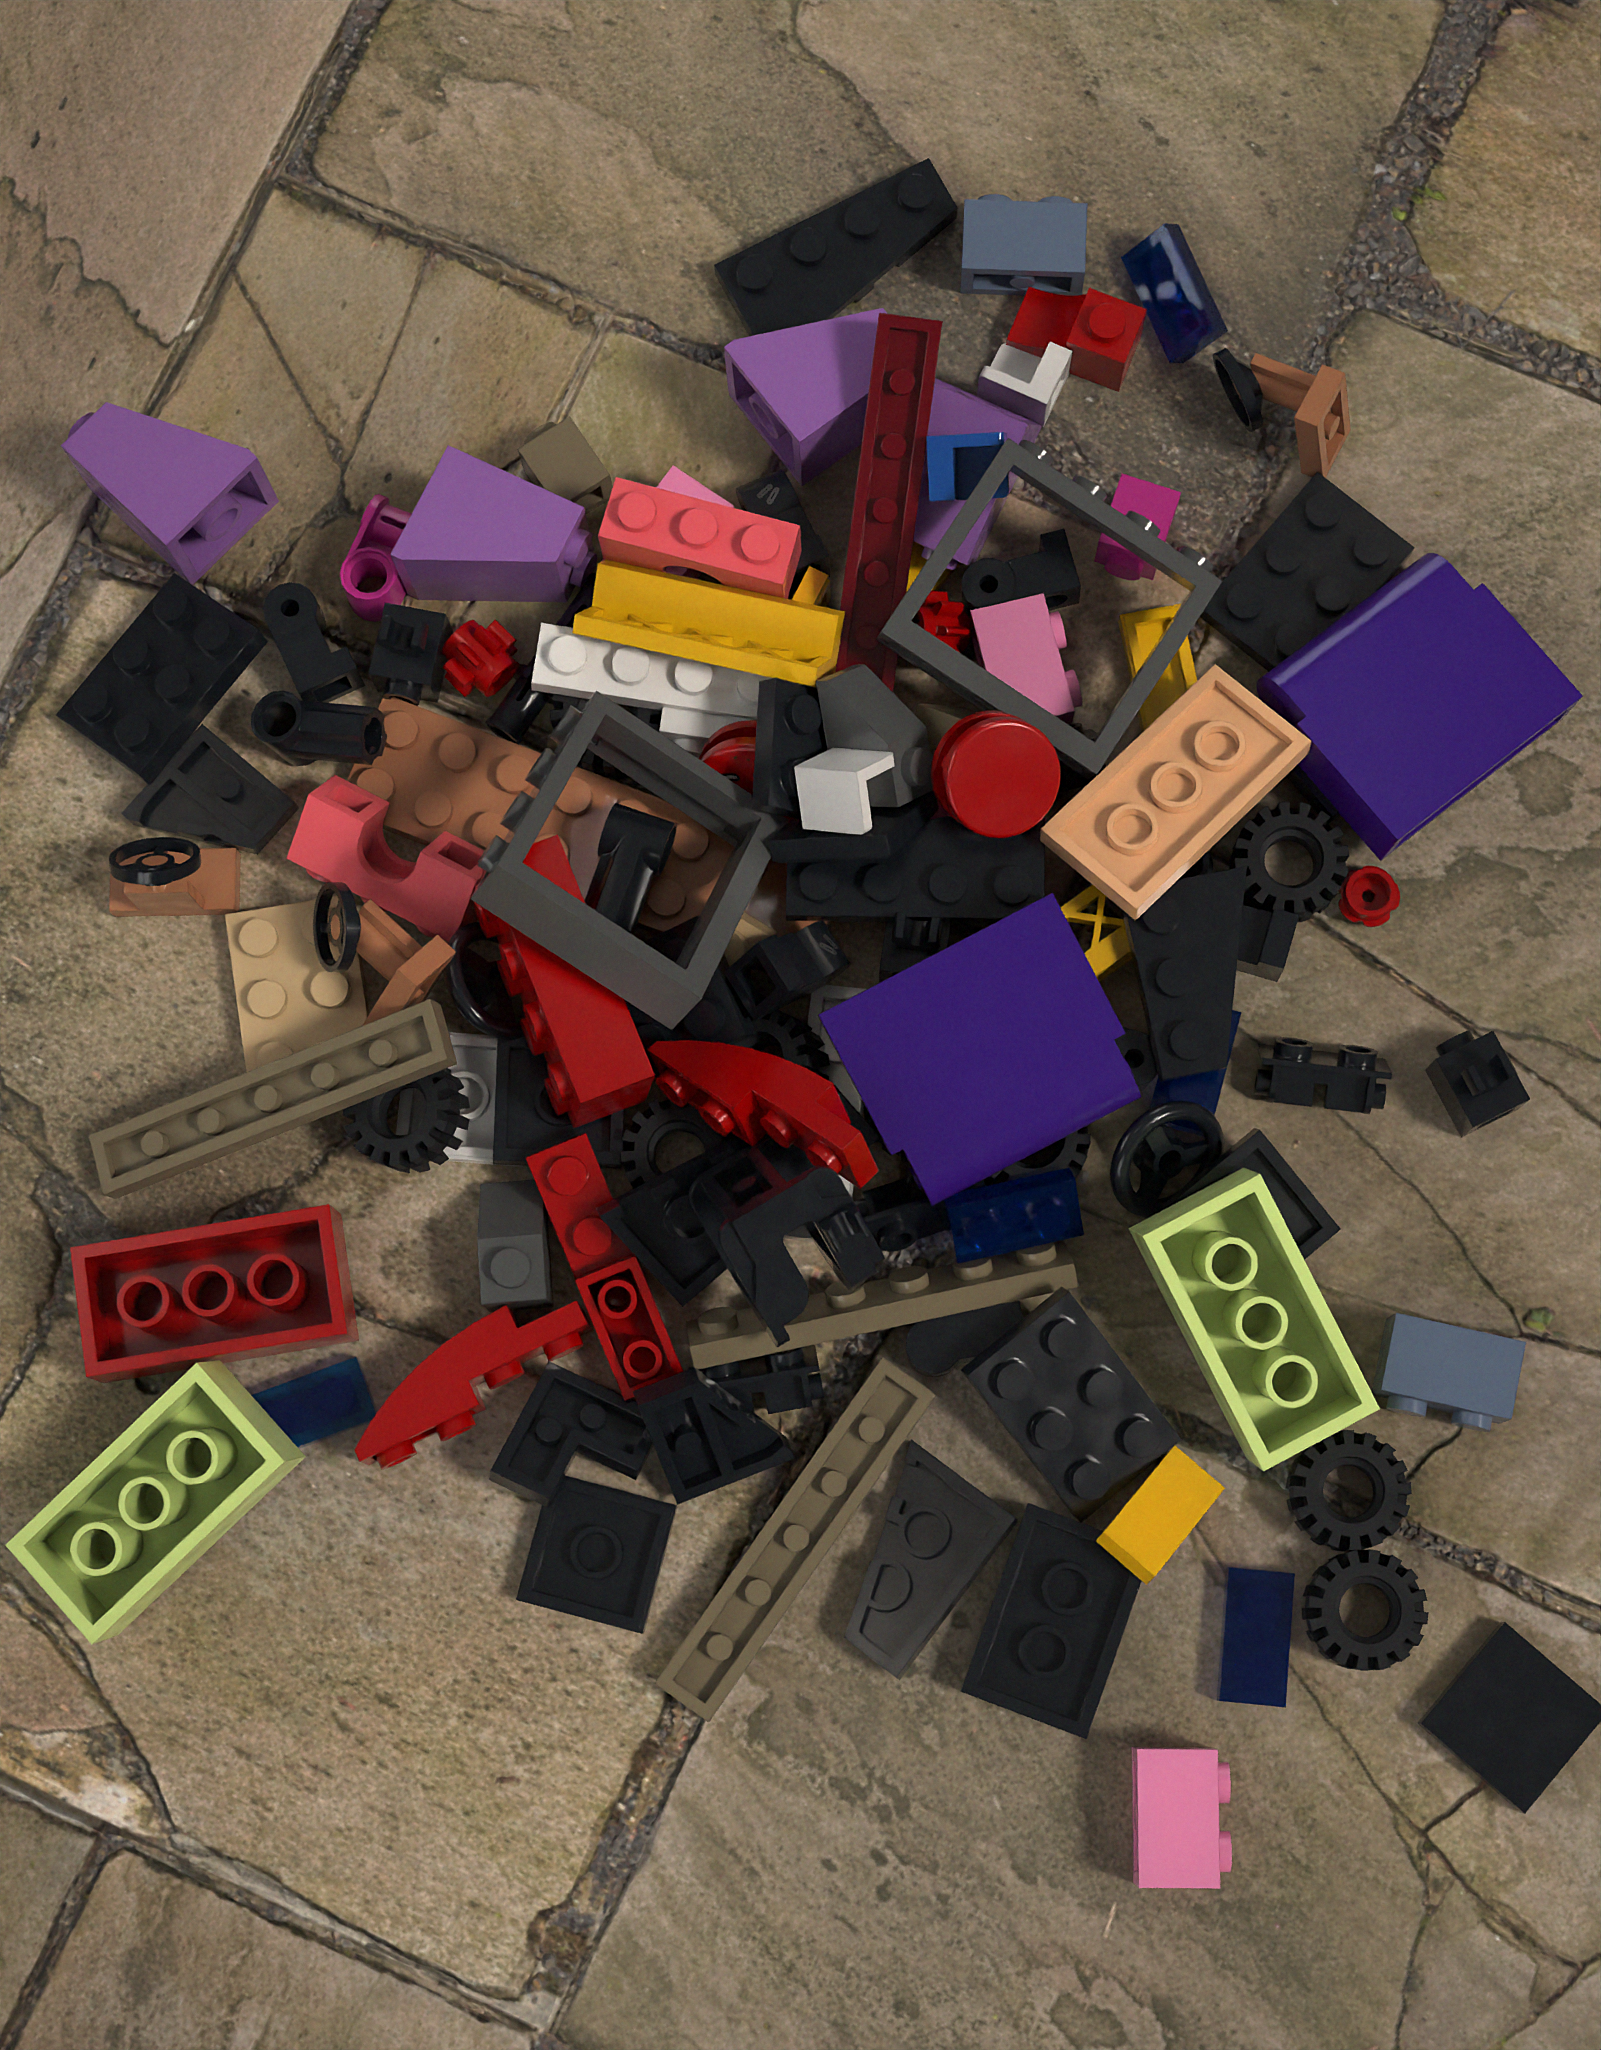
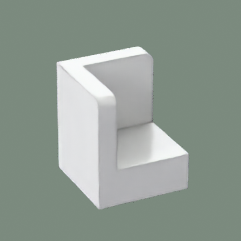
(1026, 381)
(835, 789)

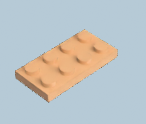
(1175, 791)

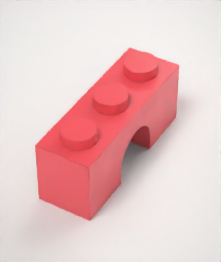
(667, 528)
(345, 843)

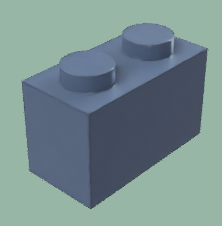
(1023, 246)
(1448, 1371)

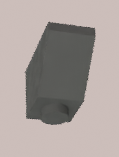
(868, 716)
(513, 1247)

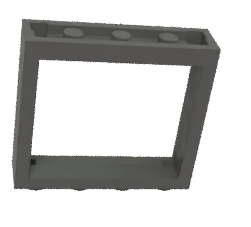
(991, 693)
(579, 932)

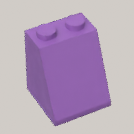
(806, 388)
(964, 413)
(171, 484)
(492, 538)

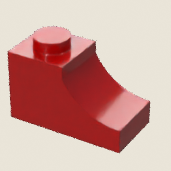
(1092, 325)

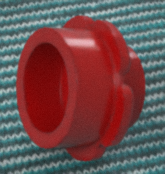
(1382, 887)

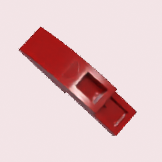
(764, 1094)
(604, 1266)
(443, 1391)

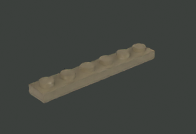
(273, 1099)
(902, 1299)
(795, 1540)

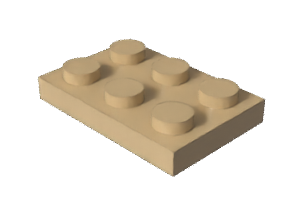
(283, 989)

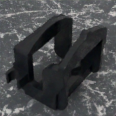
(758, 1200)

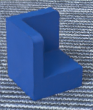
(960, 462)

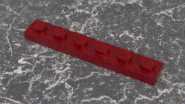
(887, 488)

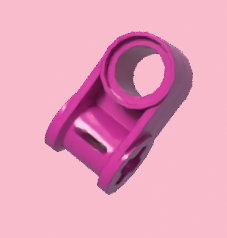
(371, 558)

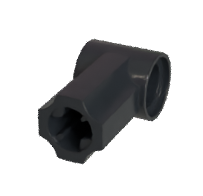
(318, 730)
(630, 853)

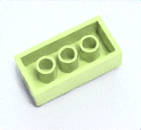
(1254, 1318)
(155, 1501)

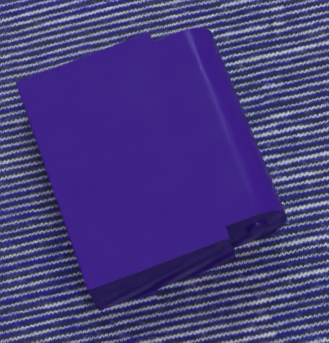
(1415, 700)
(985, 1050)

